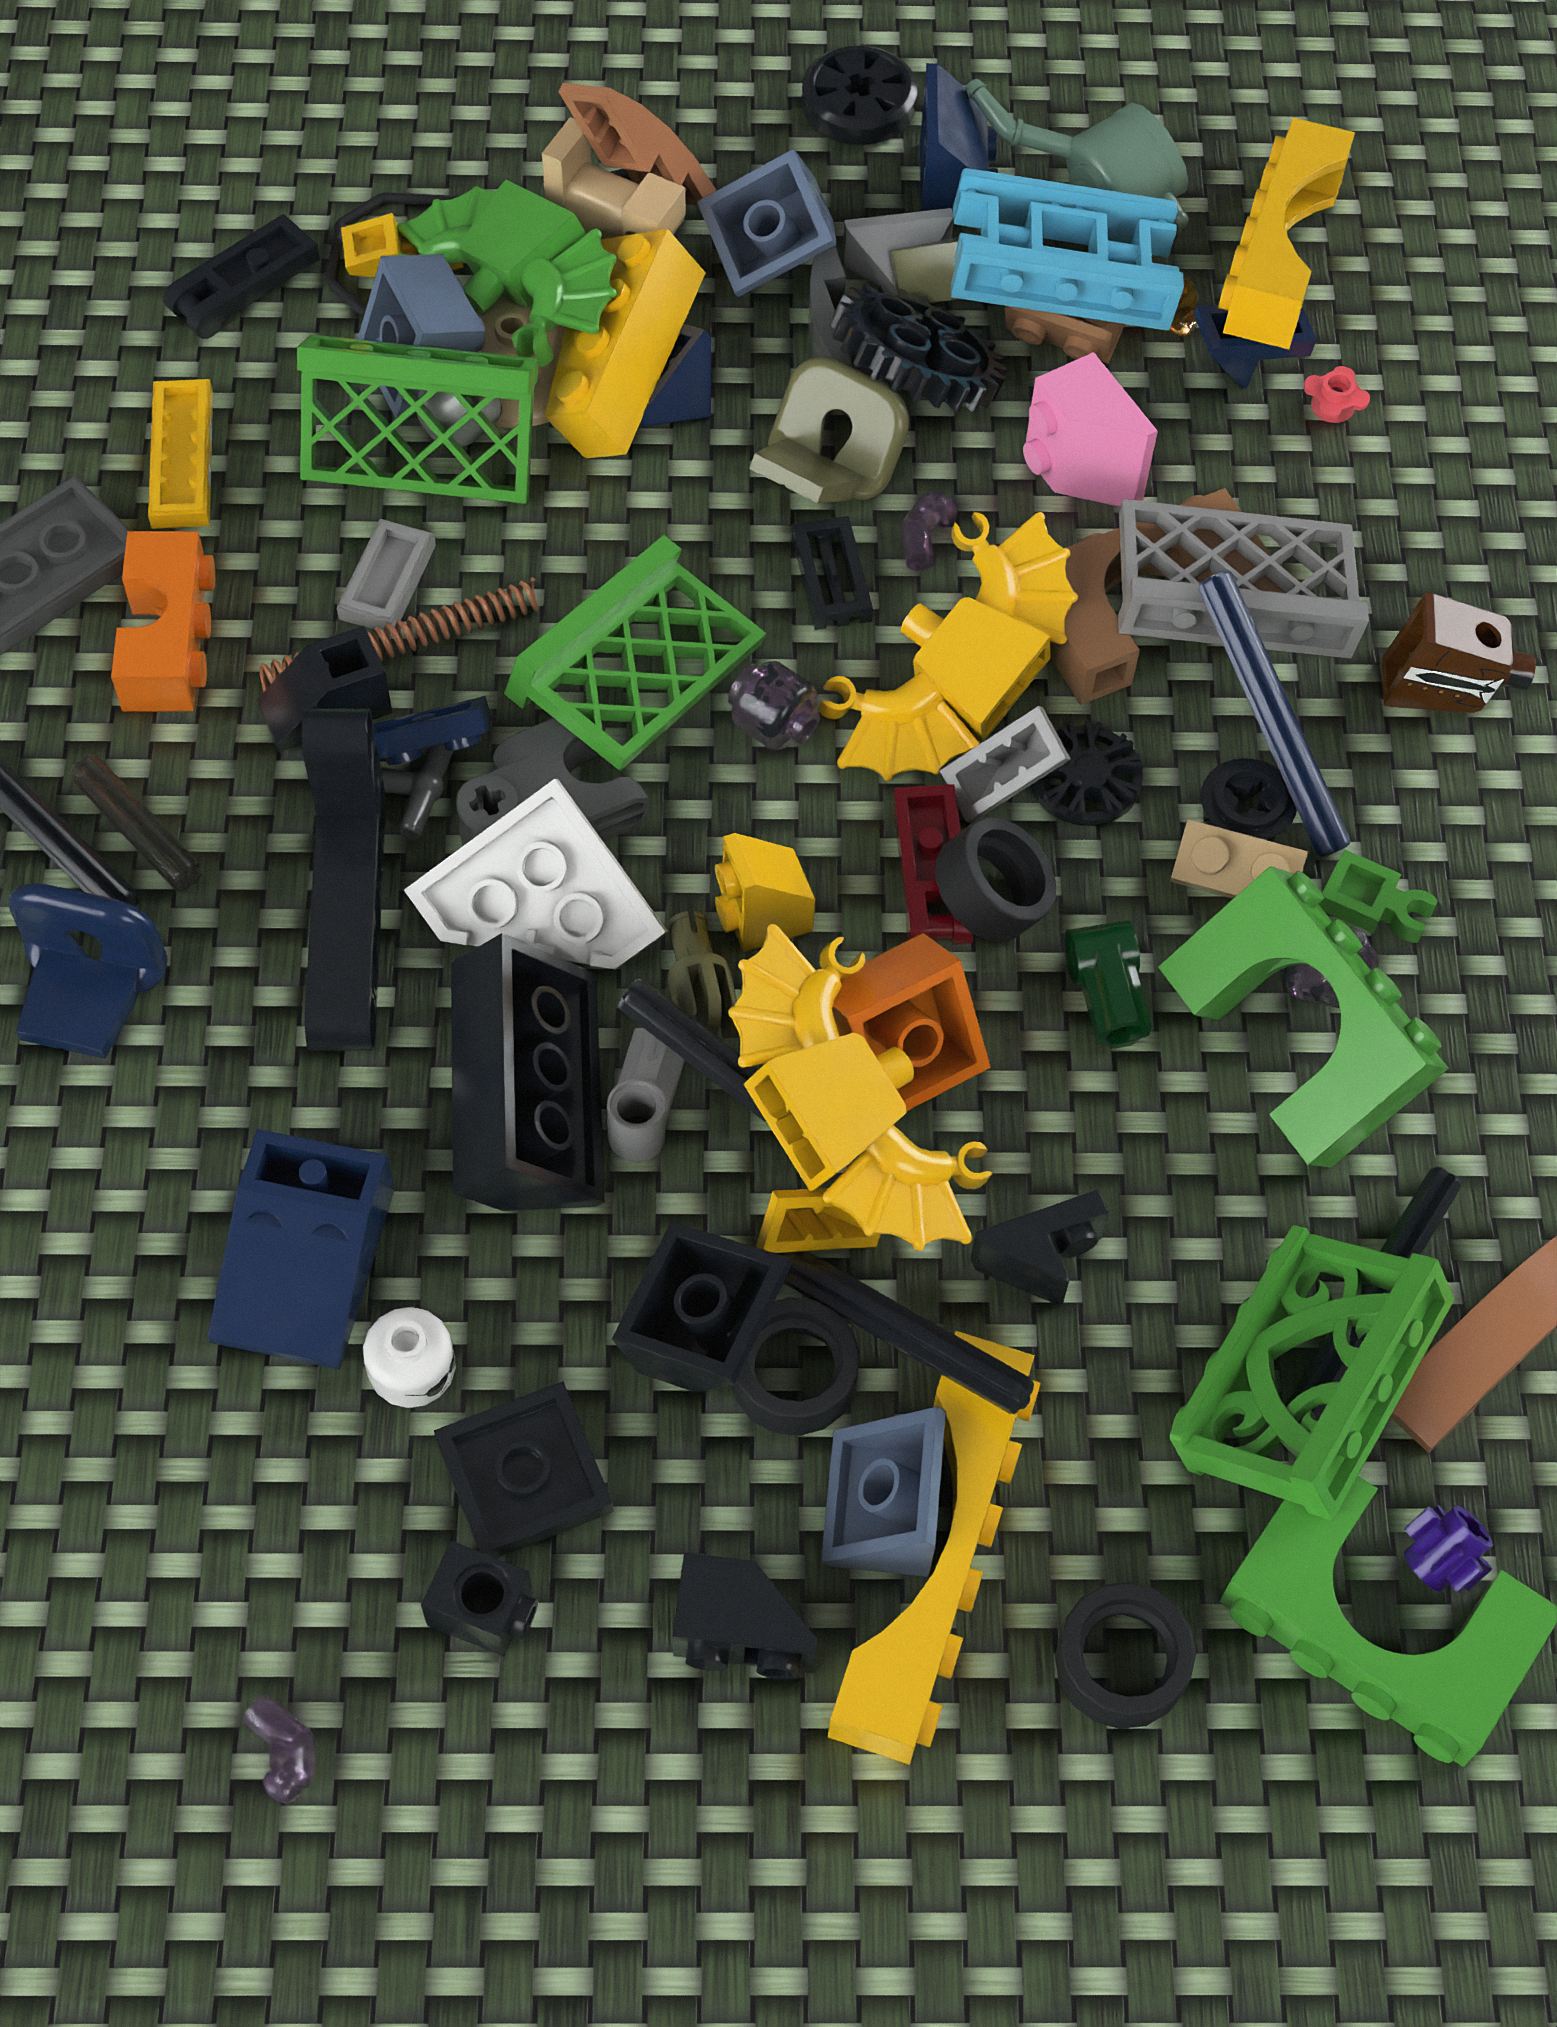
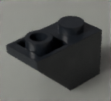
(325, 675)
(738, 1617)

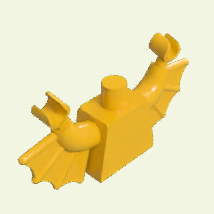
(969, 662)
(839, 1100)

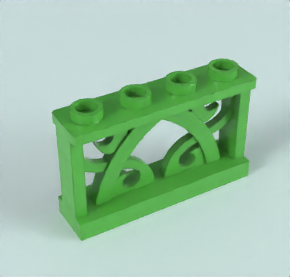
(1357, 1408)

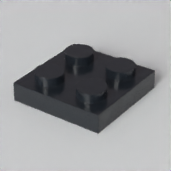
(523, 1471)

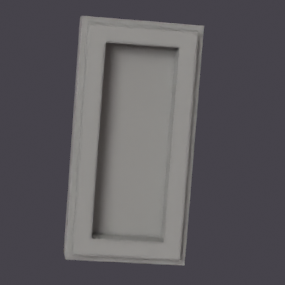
(386, 575)

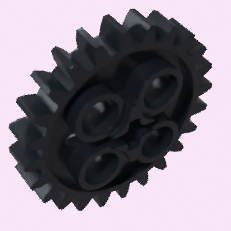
(918, 348)

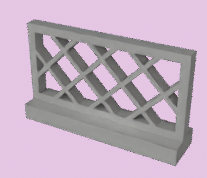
(1284, 621)

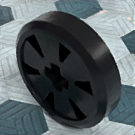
(859, 95)

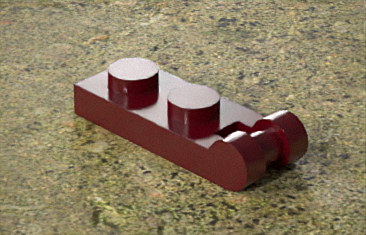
(924, 823)

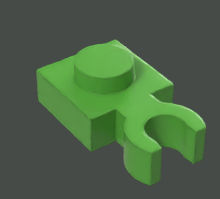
(1367, 893)

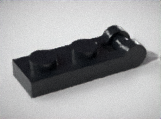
(241, 275)

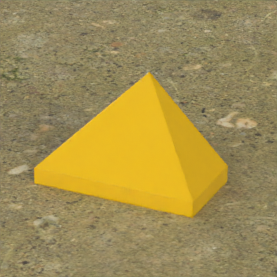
(804, 1222)

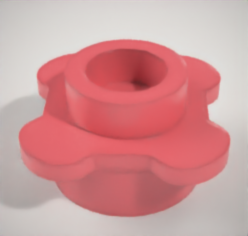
(1336, 395)

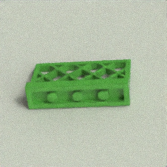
(419, 369)
(593, 628)

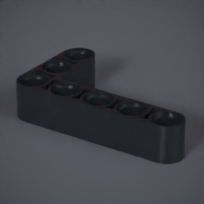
(346, 880)

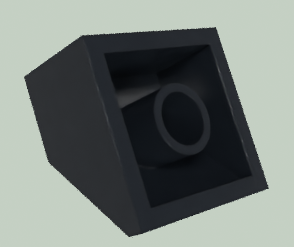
(699, 1308)

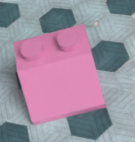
(1088, 434)

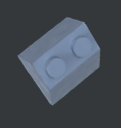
(768, 222)
(419, 305)

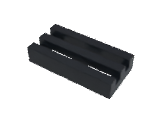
(839, 609)

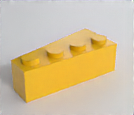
(610, 375)

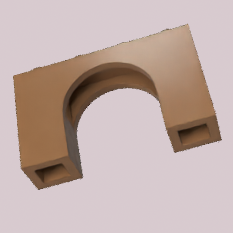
(1095, 654)

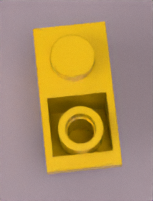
(761, 888)

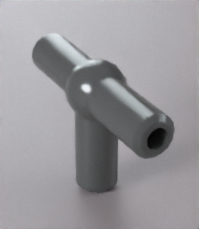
(422, 787)

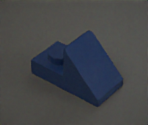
(1241, 355)

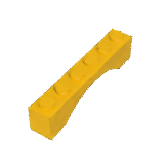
(1266, 273)
(892, 1676)

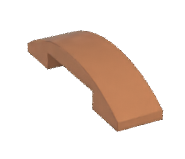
(1481, 1350)

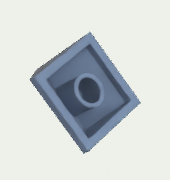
(885, 1494)

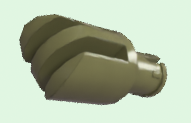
(700, 979)

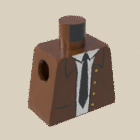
(1452, 658)

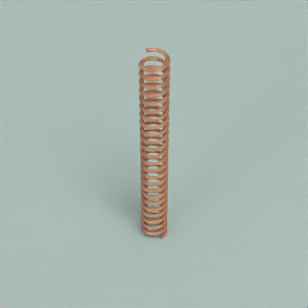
(430, 622)

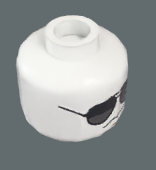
(409, 1357)

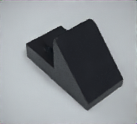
(1027, 1247)

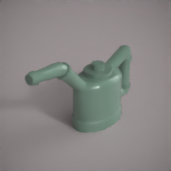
(1120, 154)

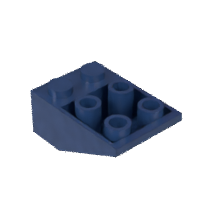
(300, 1248)

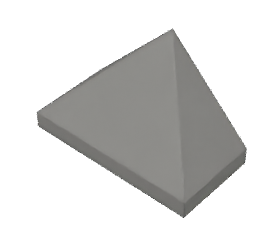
(871, 239)
(1005, 764)

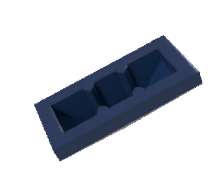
(685, 382)

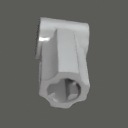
(644, 1091)

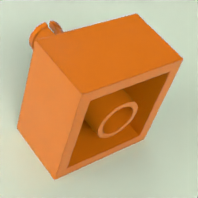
(919, 1003)

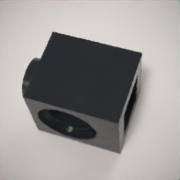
(463, 1574)

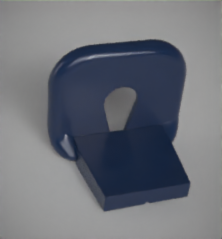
(76, 998)

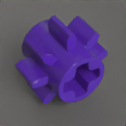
(1448, 1548)

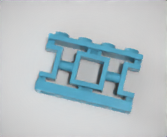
(1105, 284)

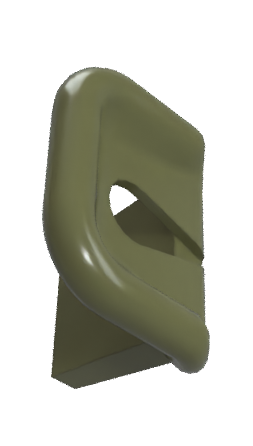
(795, 441)

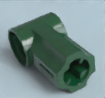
(1107, 967)

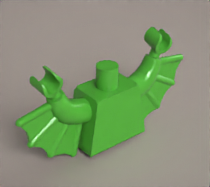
(523, 252)

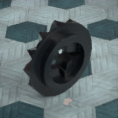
(1238, 781)

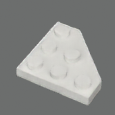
(542, 882)

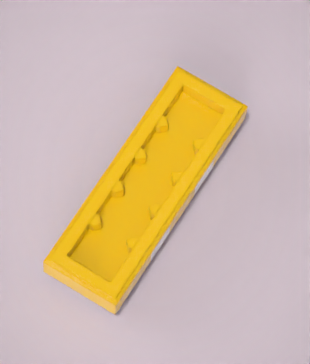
(181, 454)

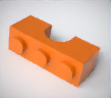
(162, 662)

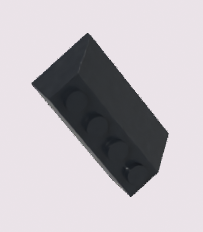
(525, 1079)

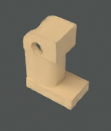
(604, 198)

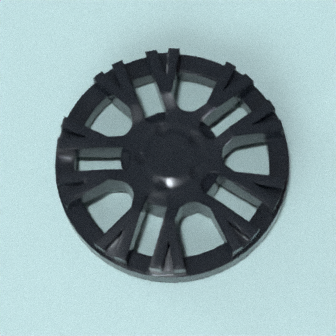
(1091, 774)

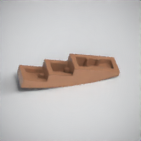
(634, 139)

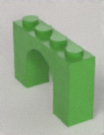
(1379, 1052)
(1439, 1696)

